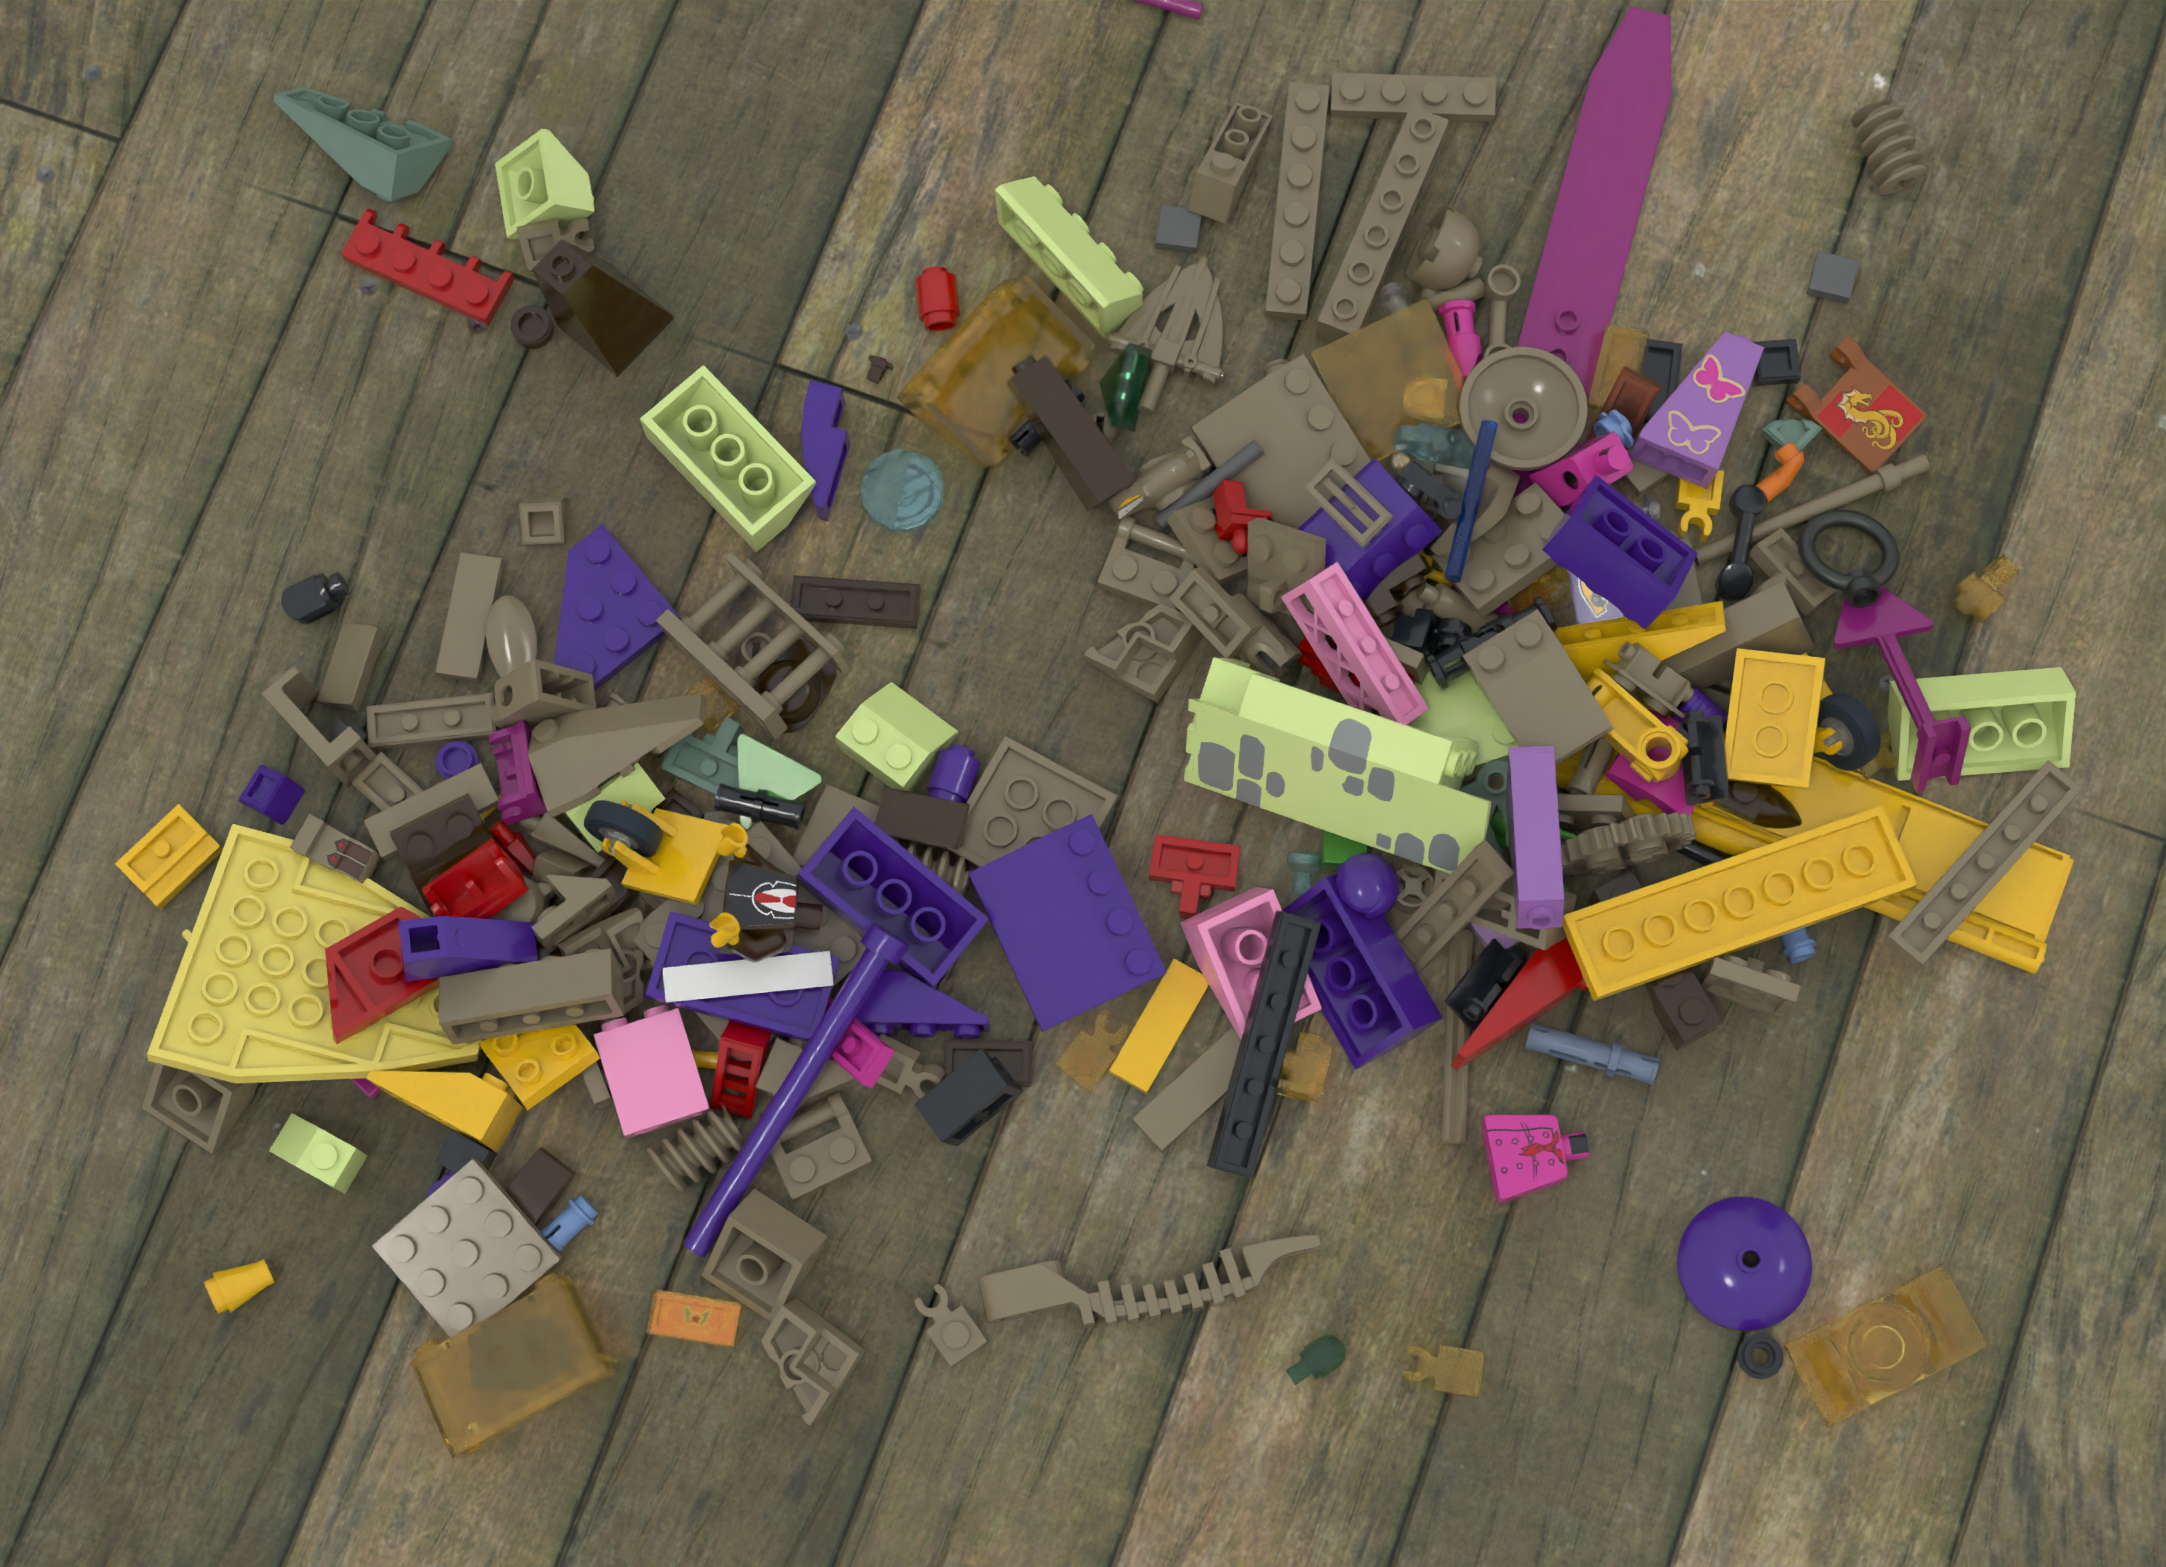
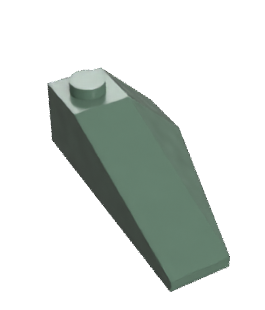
(373, 151)

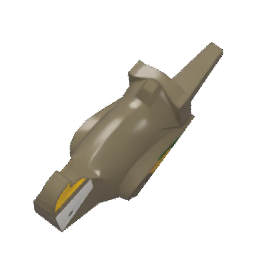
(1163, 480)

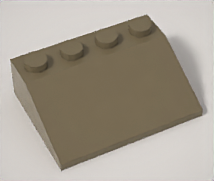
(1298, 433)

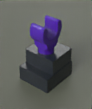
(457, 1153)

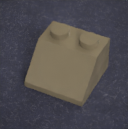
(197, 1104)
(763, 1254)

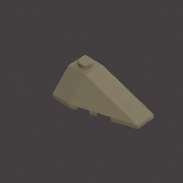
(592, 745)

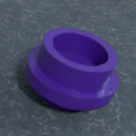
(456, 758)

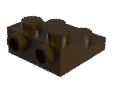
(439, 840)

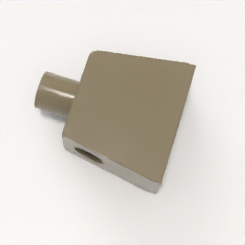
(541, 693)

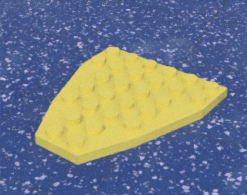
(256, 979)

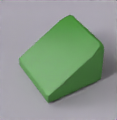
(1338, 849)

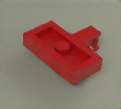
(1193, 868)

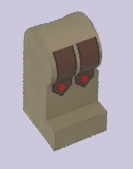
(335, 850)

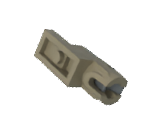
(1234, 625)

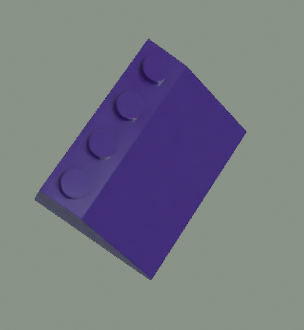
(1066, 922)

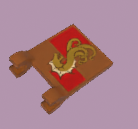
(1862, 410)

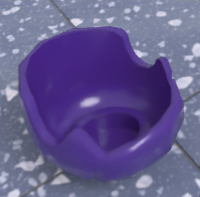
(1368, 884)

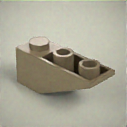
(1229, 162)

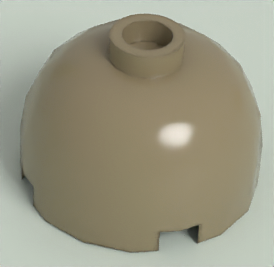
(1446, 252)

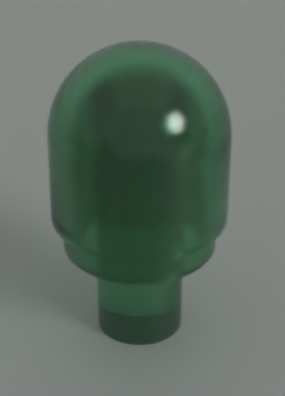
(1318, 1359)

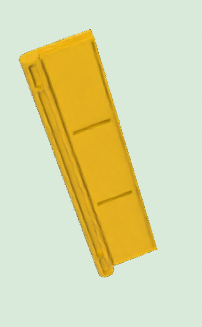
(2005, 925)

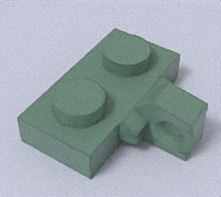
(707, 761)

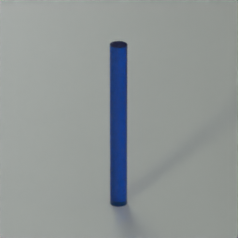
(1471, 501)

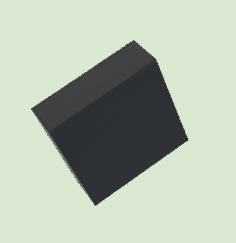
(1778, 363)

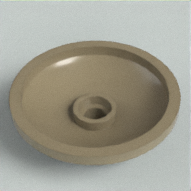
(1528, 384)

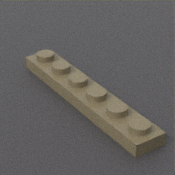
(1297, 201)
(1982, 865)

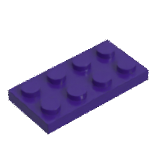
(784, 1012)

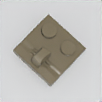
(1279, 562)
(1746, 985)

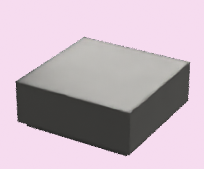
(1178, 229)
(1832, 277)

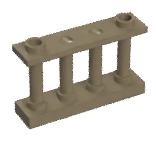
(740, 682)

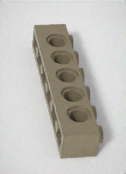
(1383, 225)

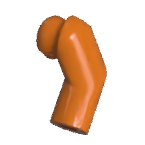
(1784, 475)

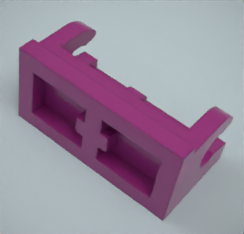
(518, 784)

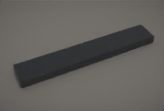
(1264, 1044)

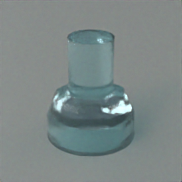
(1303, 867)

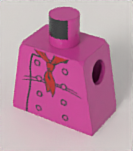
(1596, 456)
(1528, 1153)

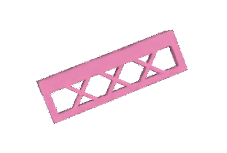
(1359, 647)

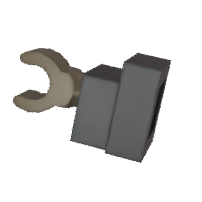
(1414, 631)

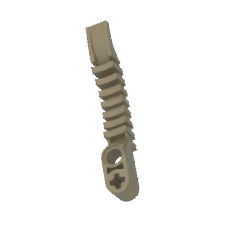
(1044, 1288)

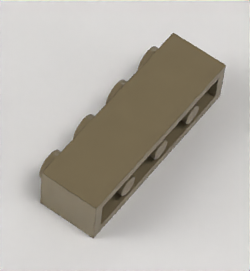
(531, 996)

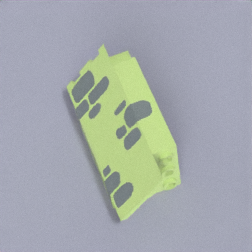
(1334, 767)

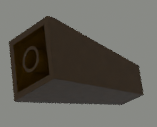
(599, 306)

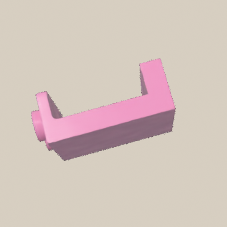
(651, 1071)

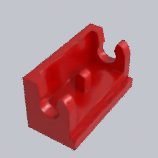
(477, 884)

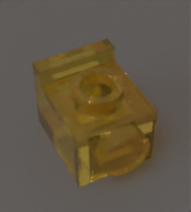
(1306, 1069)

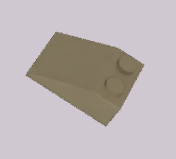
(1537, 688)

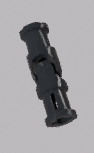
(1467, 643)

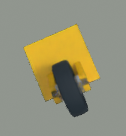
(1845, 731)
(662, 850)

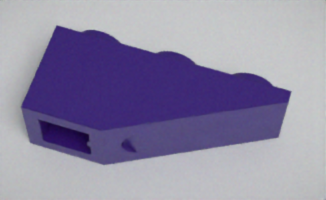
(463, 945)
(909, 1004)

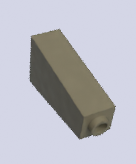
(1756, 623)

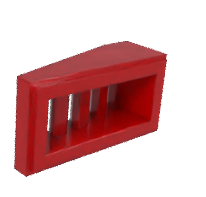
(747, 1044)

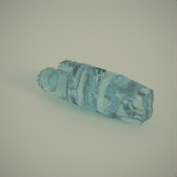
(1435, 444)

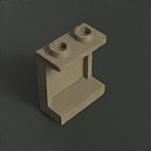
(345, 755)

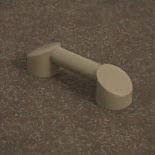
(1499, 289)

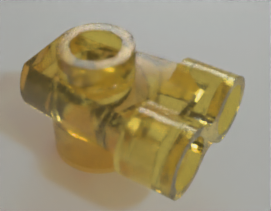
(1980, 594)

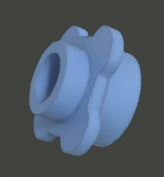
(1615, 422)

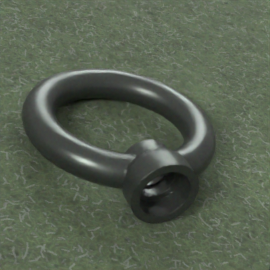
(1860, 585)

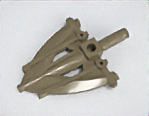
(1188, 293)

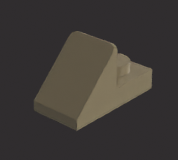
(582, 902)

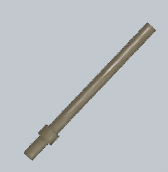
(1884, 479)

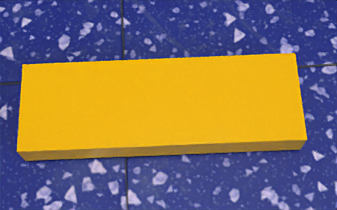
(1160, 1026)

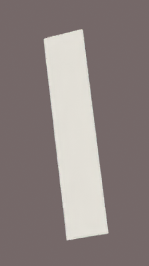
(747, 977)

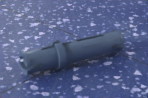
(1599, 1055)

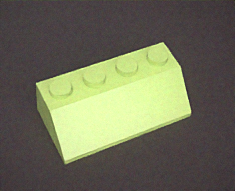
(1068, 254)
(728, 457)
(2013, 719)

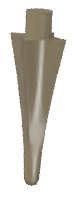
(555, 835)

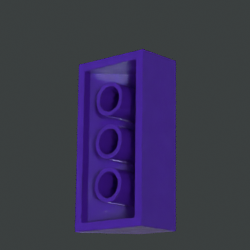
(876, 880)
(1362, 977)

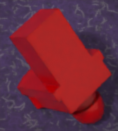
(1234, 515)

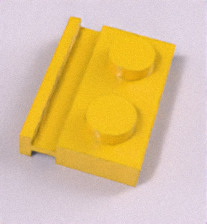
(169, 856)

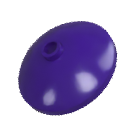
(1722, 1285)

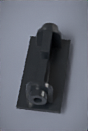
(1706, 761)
(1485, 983)

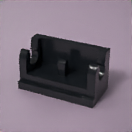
(968, 1098)

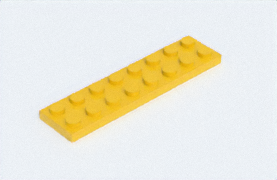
(1737, 902)

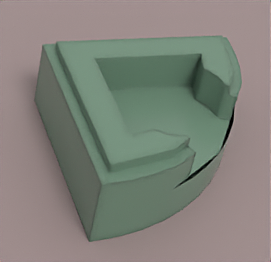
(1791, 430)

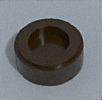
(532, 326)

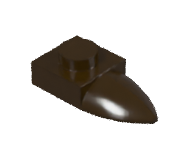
(1759, 805)

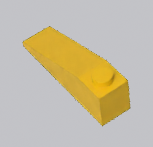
(1667, 635)

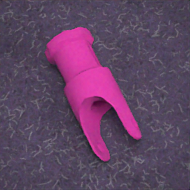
(1461, 334)

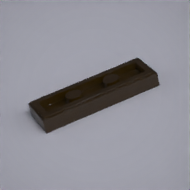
(856, 601)

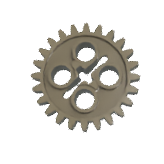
(1646, 840)

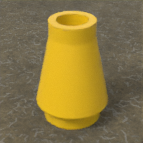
(237, 1285)

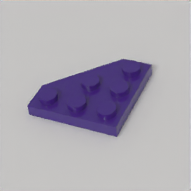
(606, 609)

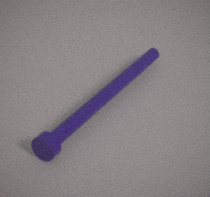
(881, 948)

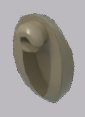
(510, 635)

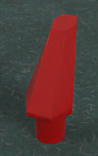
(514, 845)

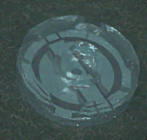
(902, 491)

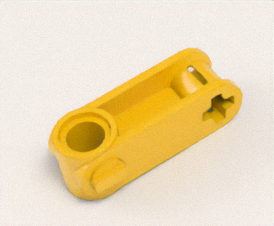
(1637, 730)

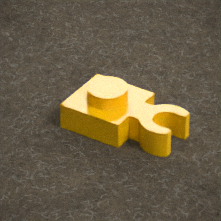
(1698, 503)

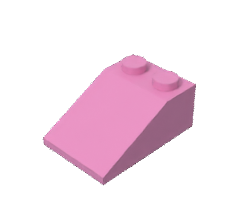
(1230, 951)

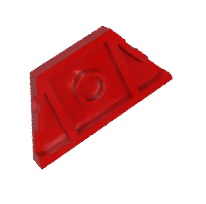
(369, 976)

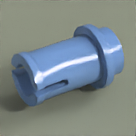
(1798, 945)
(570, 1222)

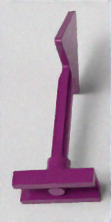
(1940, 742)

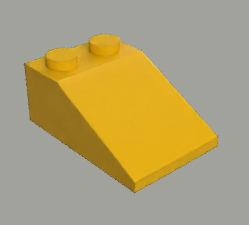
(461, 1101)

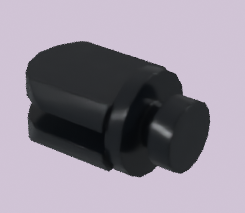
(314, 597)

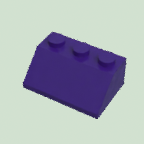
(1393, 546)
(1620, 552)

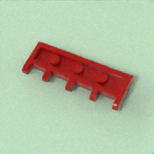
(425, 270)

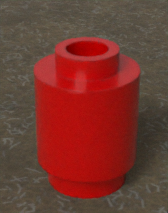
(937, 299)

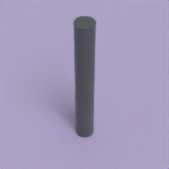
(1213, 480)

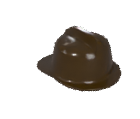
(805, 701)

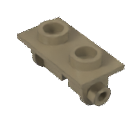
(1636, 670)

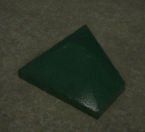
(1124, 386)

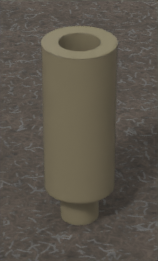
(1451, 604)

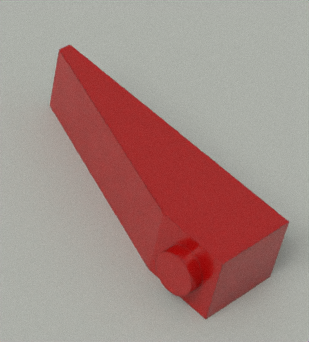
(1538, 988)

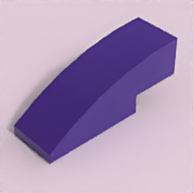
(824, 443)

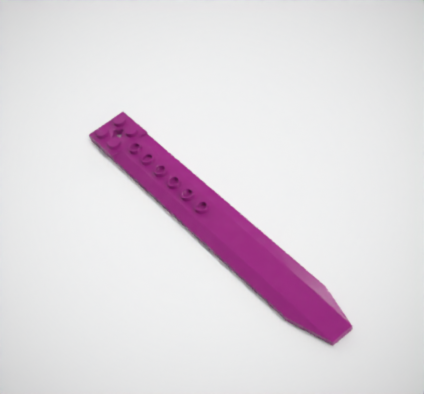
(1599, 202)

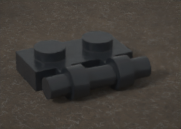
(1420, 481)

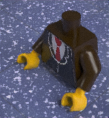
(758, 903)

